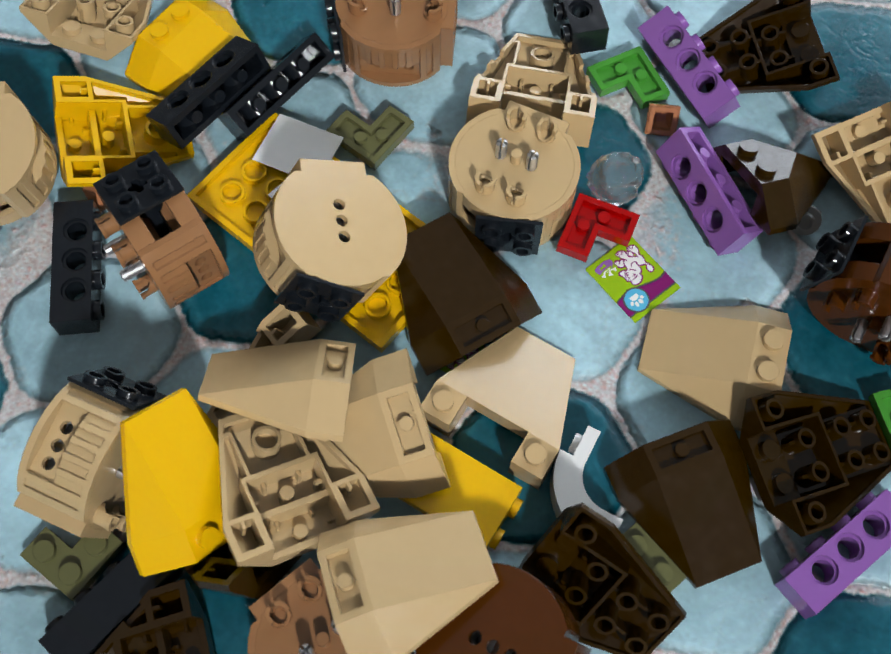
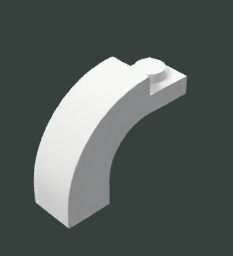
(567, 476)

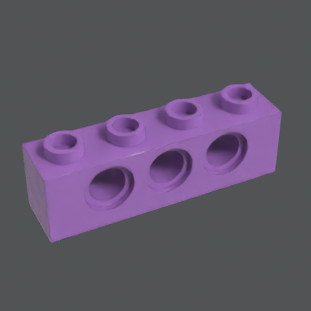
(710, 106)
(708, 190)
(811, 595)

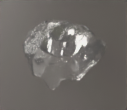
(615, 177)

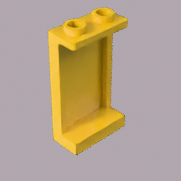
(472, 488)

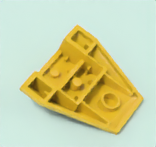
(179, 44)
(104, 129)
(171, 484)

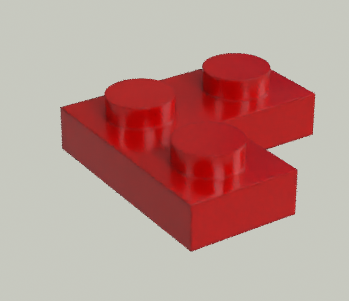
(593, 219)

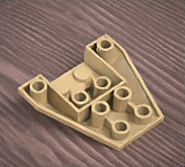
(89, 26)
(285, 385)
(389, 432)
(402, 577)

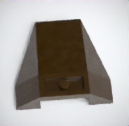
(770, 48)
(457, 293)
(812, 455)
(692, 499)
(604, 583)

